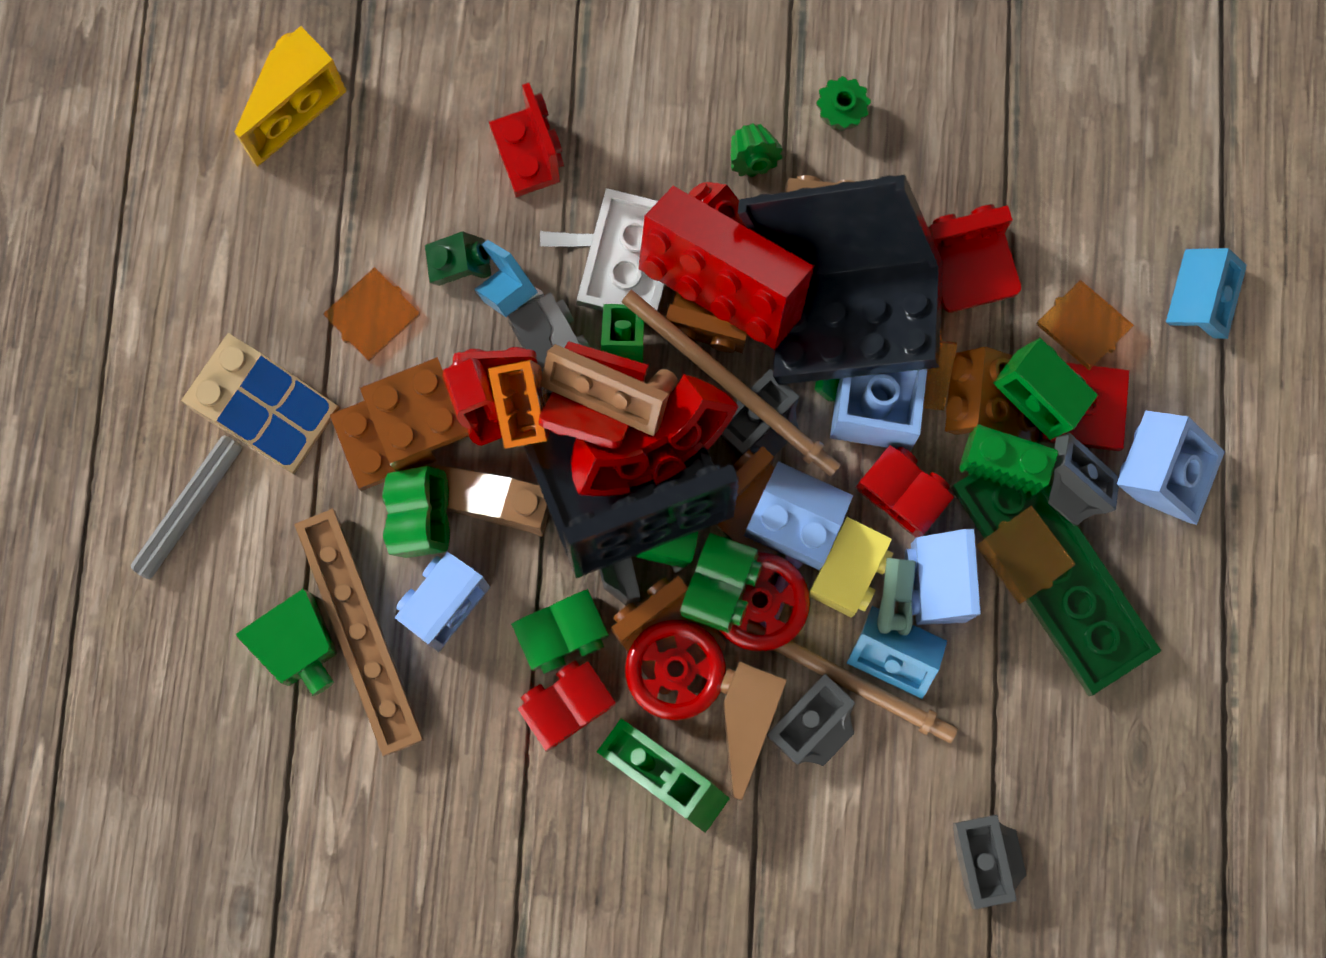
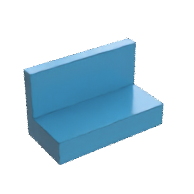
(508, 286)
(1207, 290)
(898, 659)

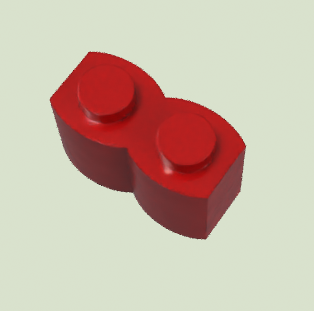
(473, 400)
(905, 490)
(565, 705)

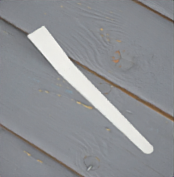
(557, 239)

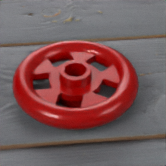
(794, 595)
(646, 690)

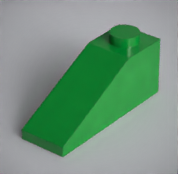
(663, 775)

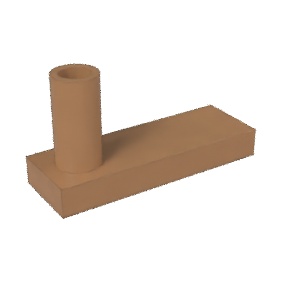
(608, 390)

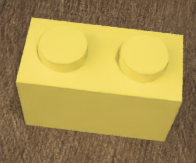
(850, 568)

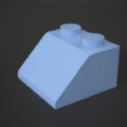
(880, 409)
(1171, 465)
(798, 516)
(945, 578)
(441, 600)

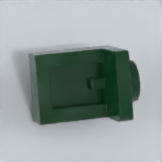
(457, 258)

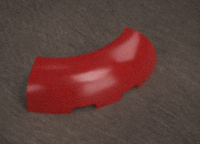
(692, 419)

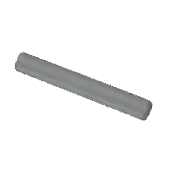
(186, 507)

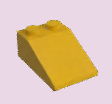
(289, 94)

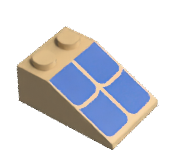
(259, 403)

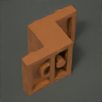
(398, 424)

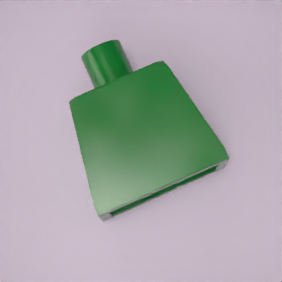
(293, 642)

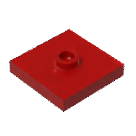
(1106, 418)

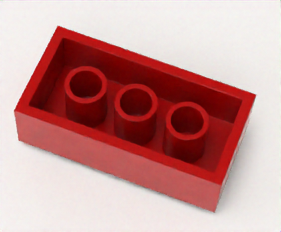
(724, 267)

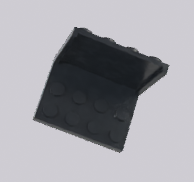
(871, 283)
(617, 527)

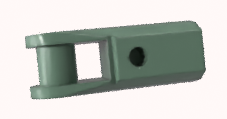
(897, 587)

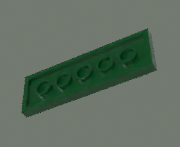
(1085, 606)

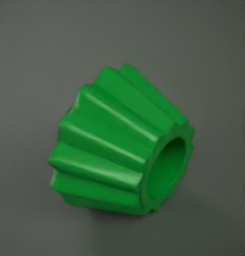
(844, 92)
(754, 150)

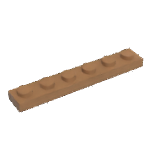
(359, 632)

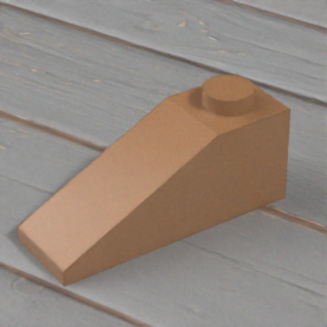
(497, 500)
(748, 712)

